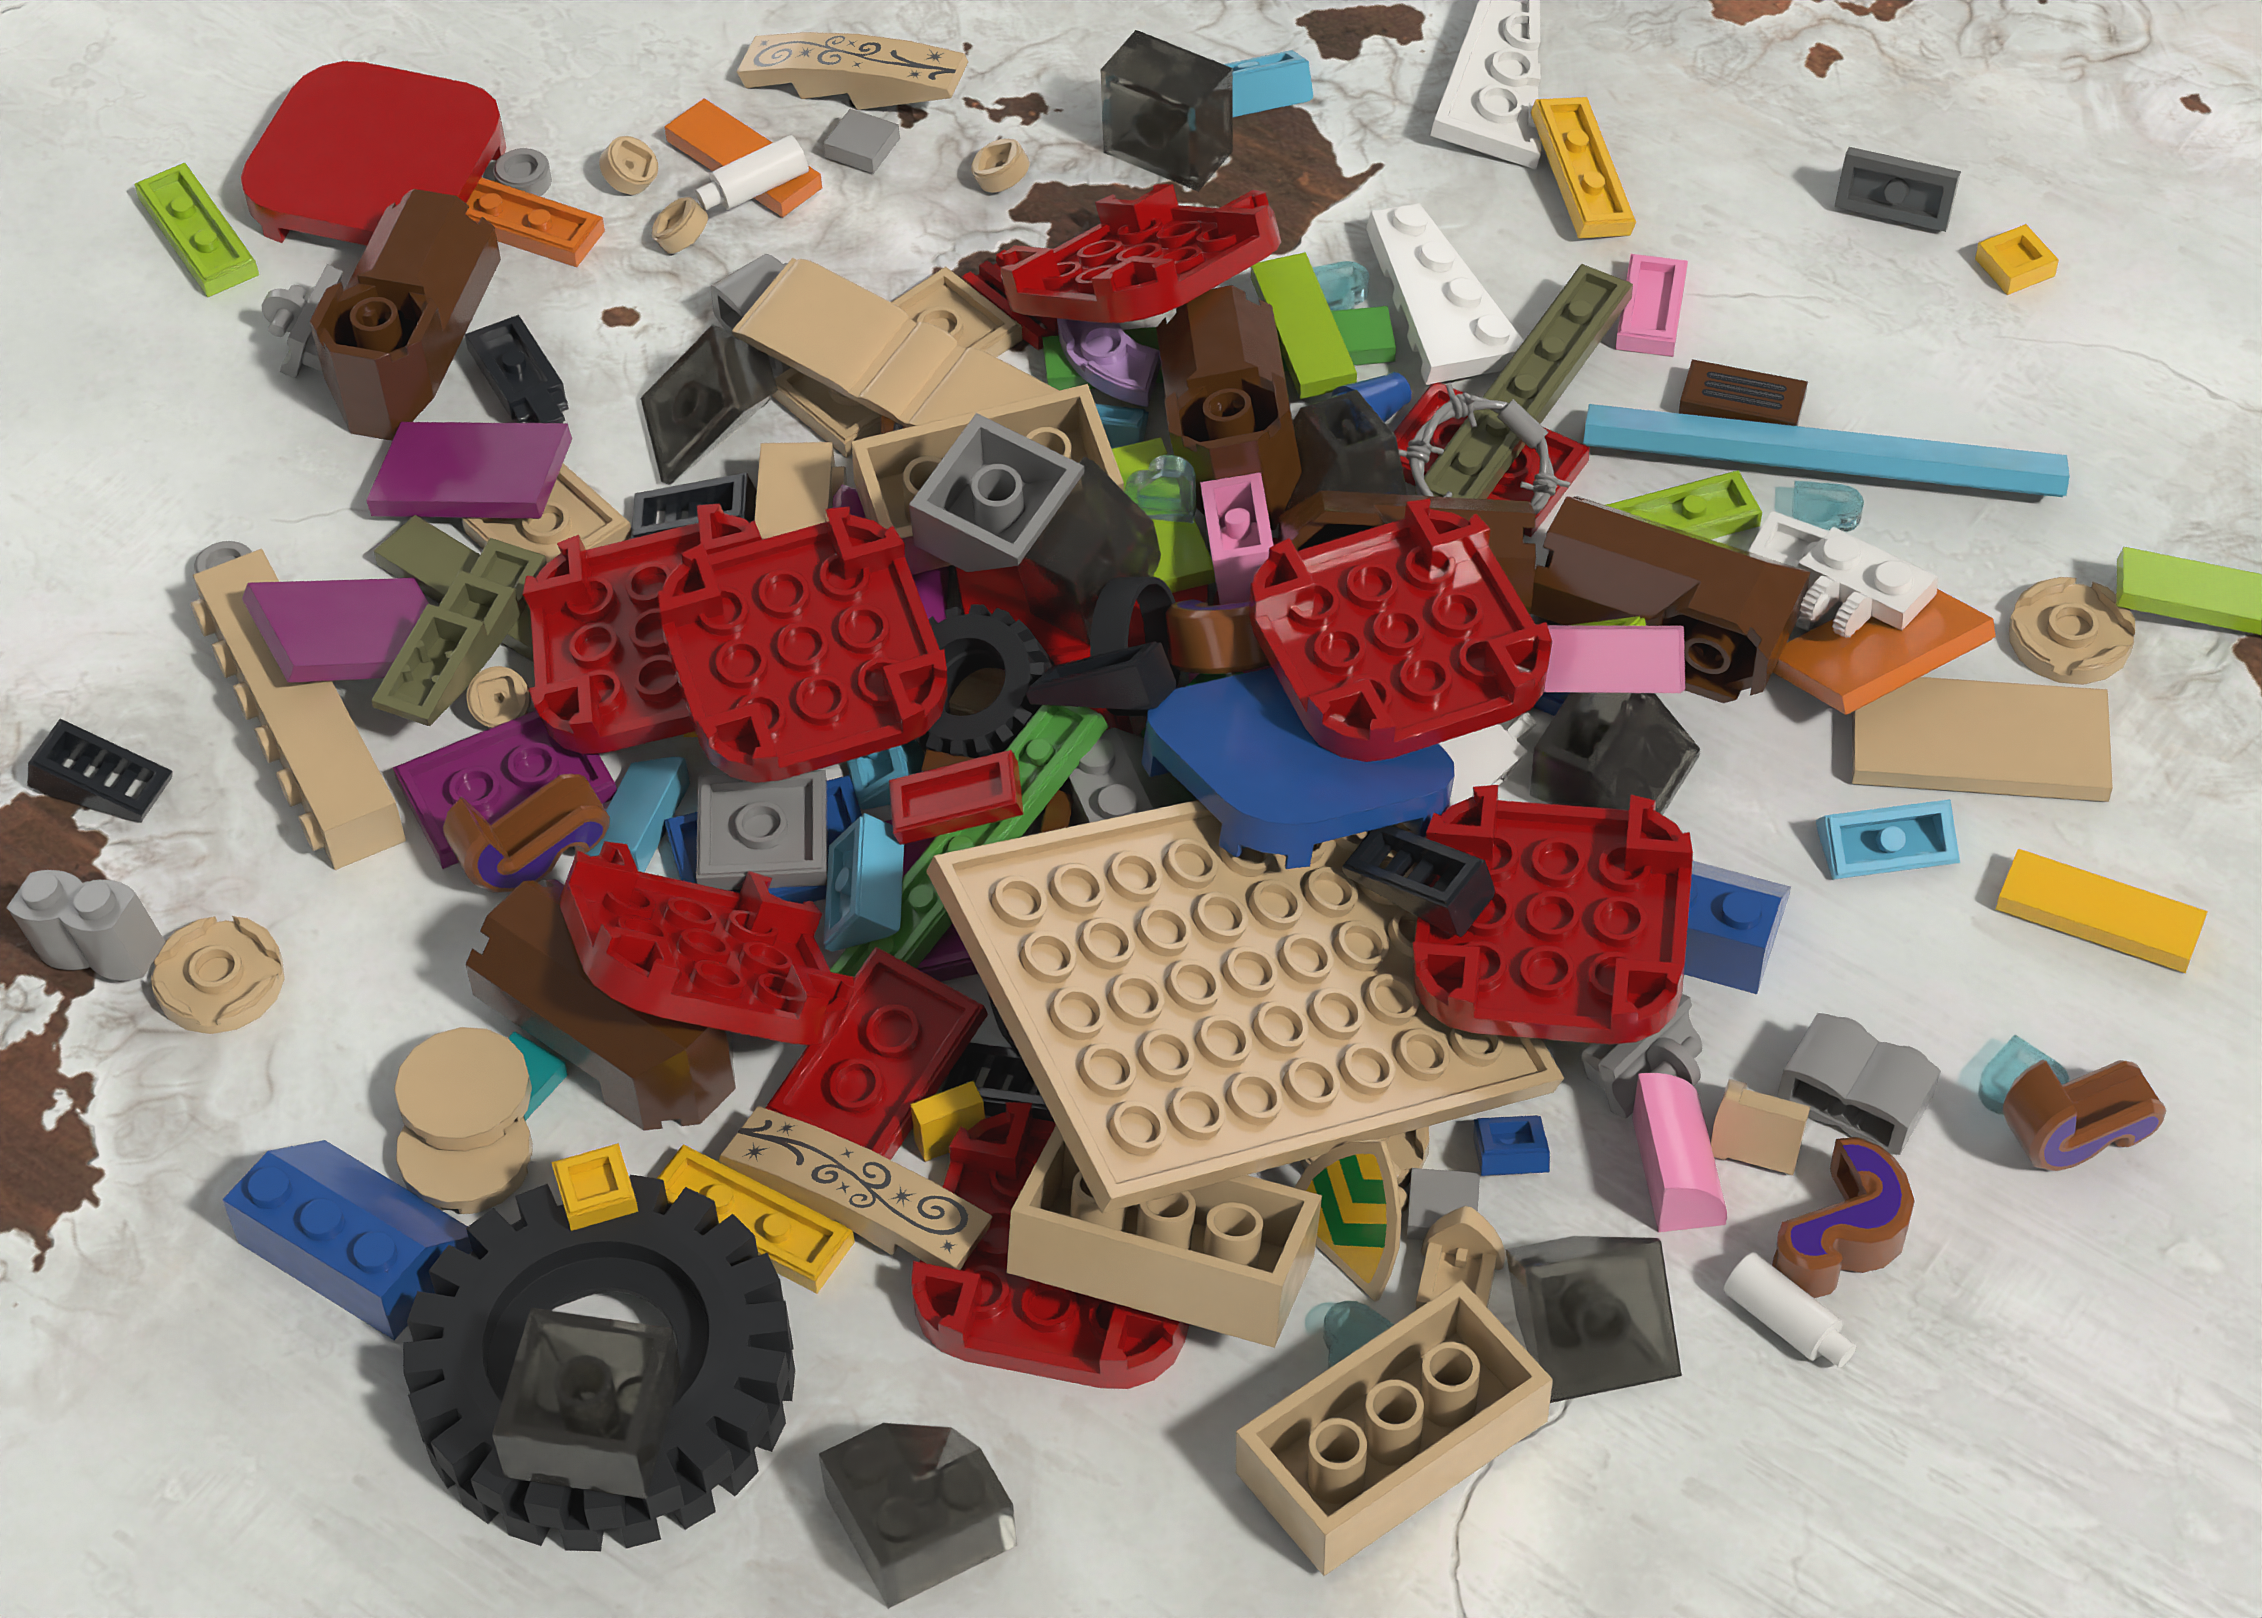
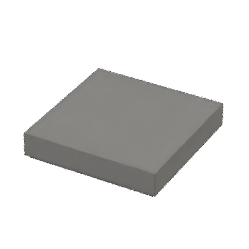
(762, 830)

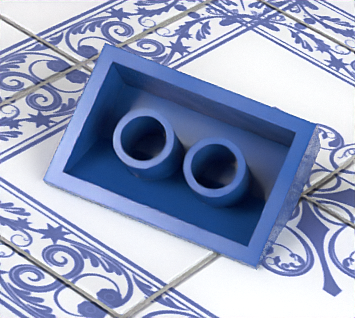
(1731, 926)
(342, 1230)

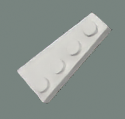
(1495, 84)
(1445, 305)

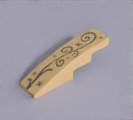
(865, 66)
(857, 1188)

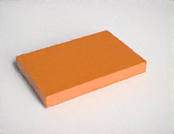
(1879, 656)

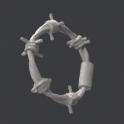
(1512, 415)

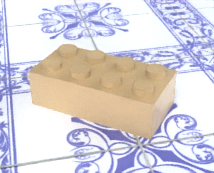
(898, 463)
(1203, 1257)
(1392, 1427)

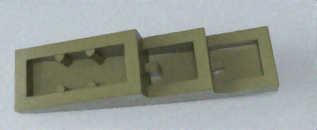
(459, 635)

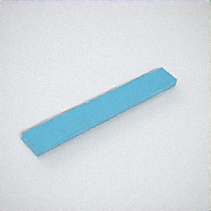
(1827, 450)

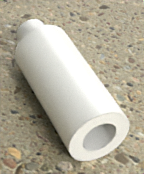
(754, 174)
(1788, 1310)

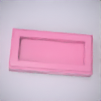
(1653, 313)

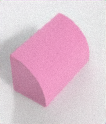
(1677, 1154)

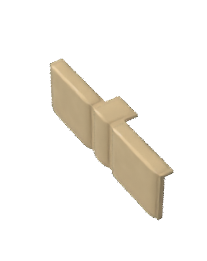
(875, 350)

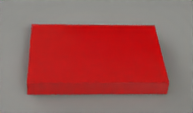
(1566, 455)
(888, 1053)

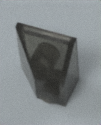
(705, 400)
(1595, 1312)

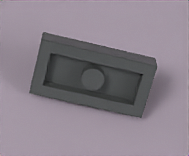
(1897, 189)

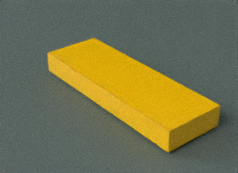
(1583, 167)
(2101, 910)
(797, 1239)

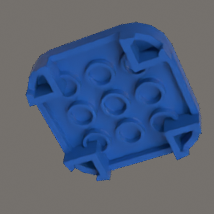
(1269, 779)

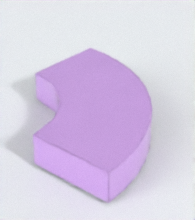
(1110, 359)

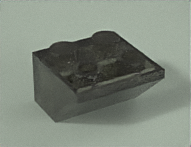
(1345, 450)
(1610, 749)

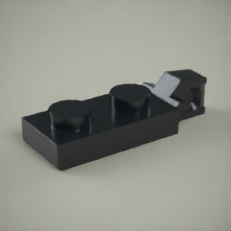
(518, 371)

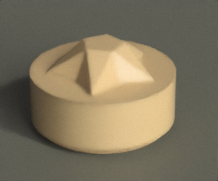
(628, 165)
(1000, 165)
(679, 225)
(498, 696)

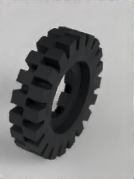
(676, 1257)

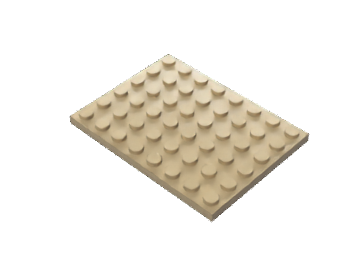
(1211, 1003)

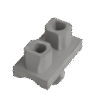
(292, 313)
(1666, 1052)

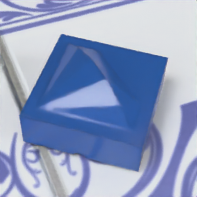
(1511, 1145)

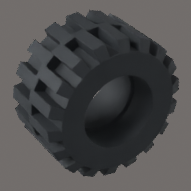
(978, 643)

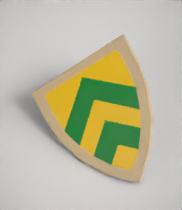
(1358, 1210)

